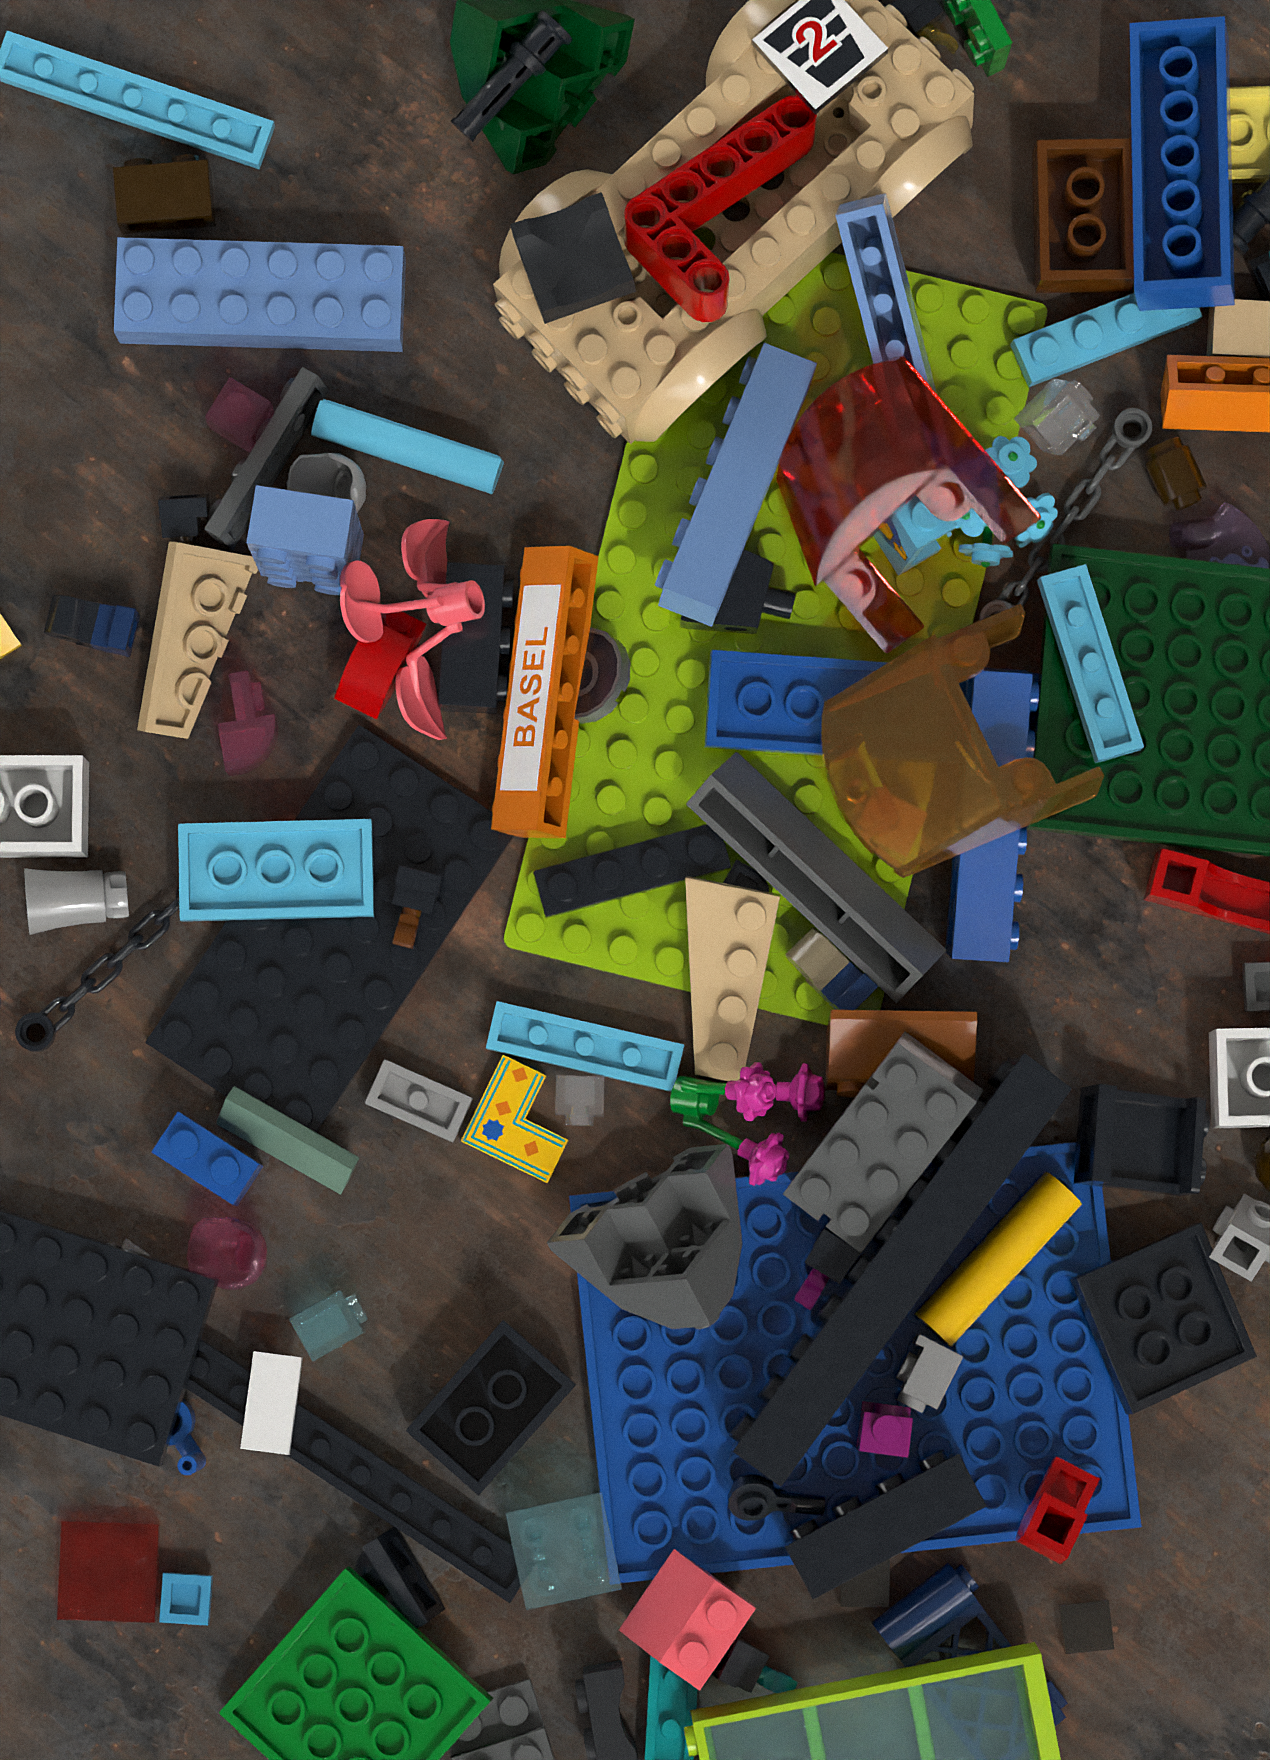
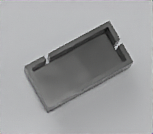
(883, 1141)

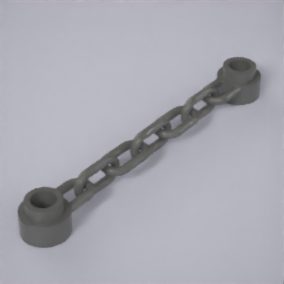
(1129, 415)

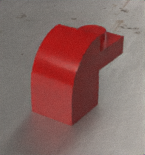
(373, 666)
(1057, 1511)

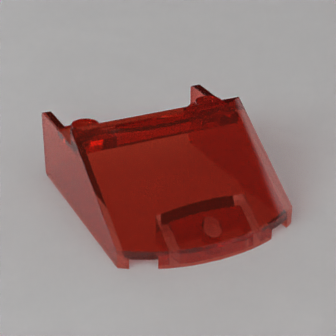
(861, 460)

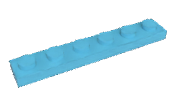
(134, 100)

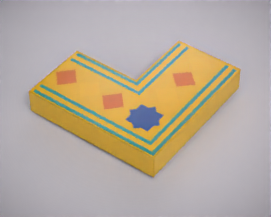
(502, 1127)

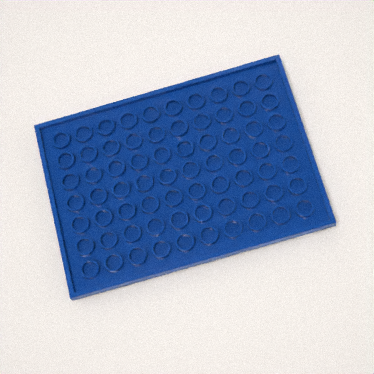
(1017, 1401)

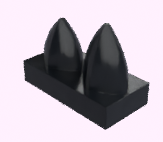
(392, 1564)

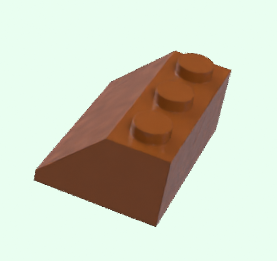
(863, 1038)

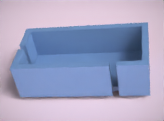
(303, 537)

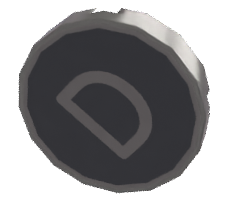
(603, 676)

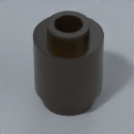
(1175, 474)

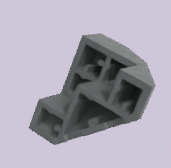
(664, 1242)

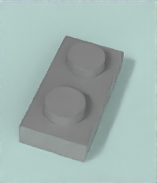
(418, 1101)

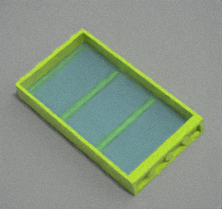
(938, 1710)

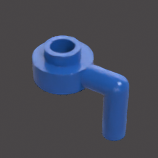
(192, 1456)

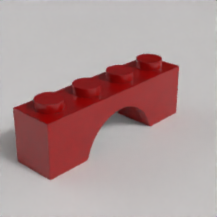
(1208, 890)

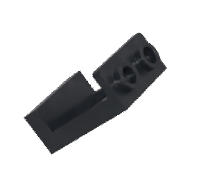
(1140, 1141)

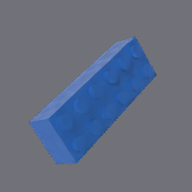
(1181, 164)

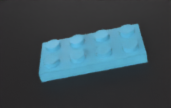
(276, 870)

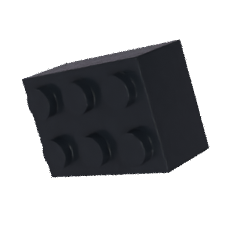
(491, 1407)

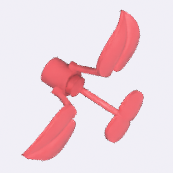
(448, 604)

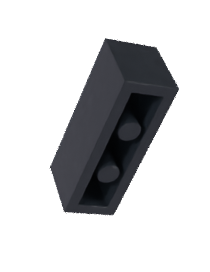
(472, 657)

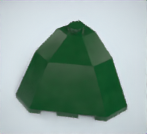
(545, 104)

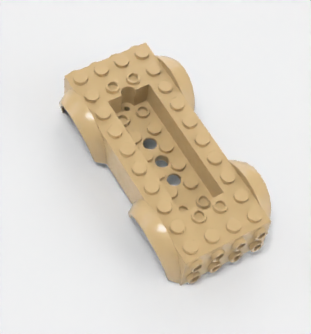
(885, 133)

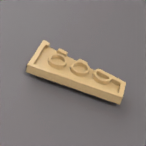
(194, 613)
(727, 960)

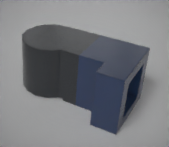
(92, 624)

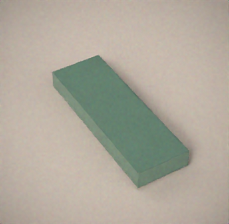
(287, 1140)

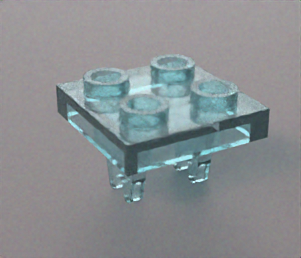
(563, 1550)

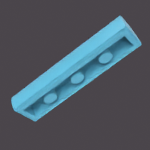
(407, 446)

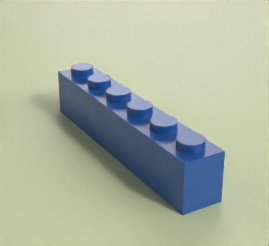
(986, 877)

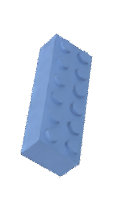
(259, 294)

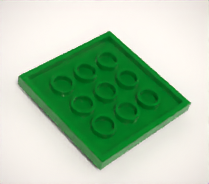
(355, 1686)

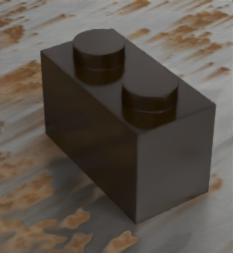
(164, 195)

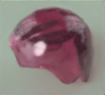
(228, 1251)

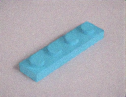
(1094, 337)
(1090, 663)
(584, 1046)

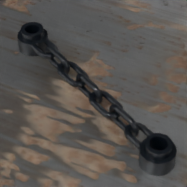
(88, 985)

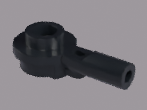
(756, 1497)

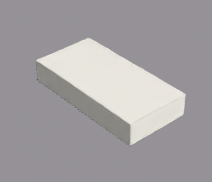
(271, 1403)

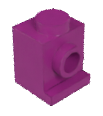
(884, 1429)

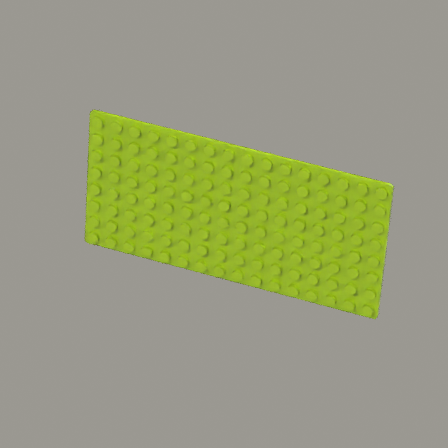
(650, 751)

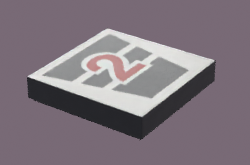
(819, 49)

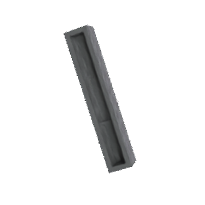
(816, 876)

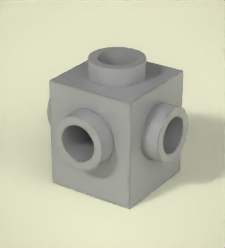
(1243, 1237)

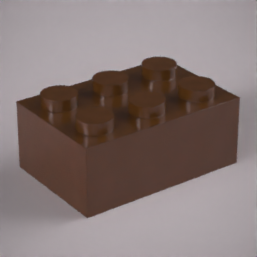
(1083, 215)

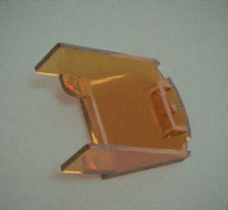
(915, 762)

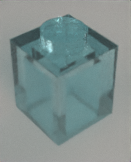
(329, 1324)

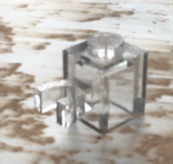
(1059, 416)

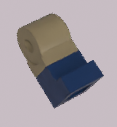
(830, 972)

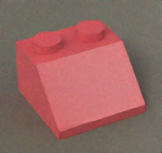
(687, 1619)

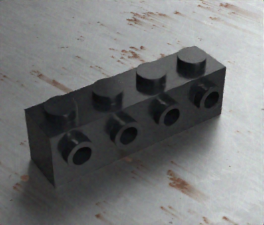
(884, 1524)

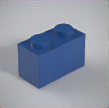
(207, 1159)

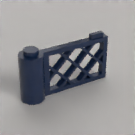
(935, 1613)

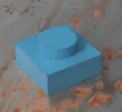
(186, 1598)

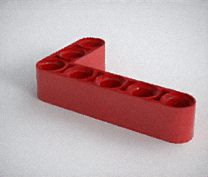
(707, 197)

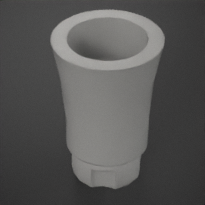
(73, 898)

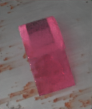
(250, 738)

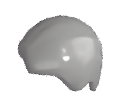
(328, 476)

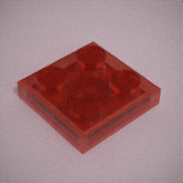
(108, 1571)

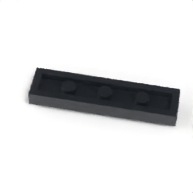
(630, 870)

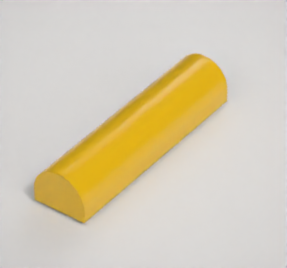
(998, 1258)

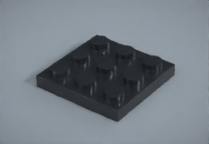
(1163, 1318)

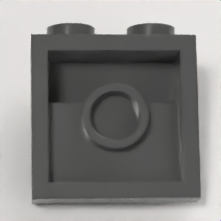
(506, 1728)

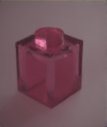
(238, 414)

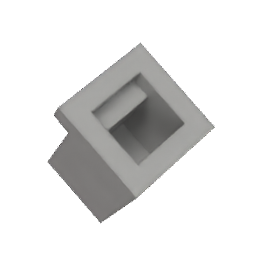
(926, 1374)

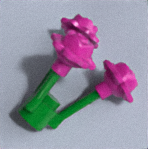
(754, 1097)

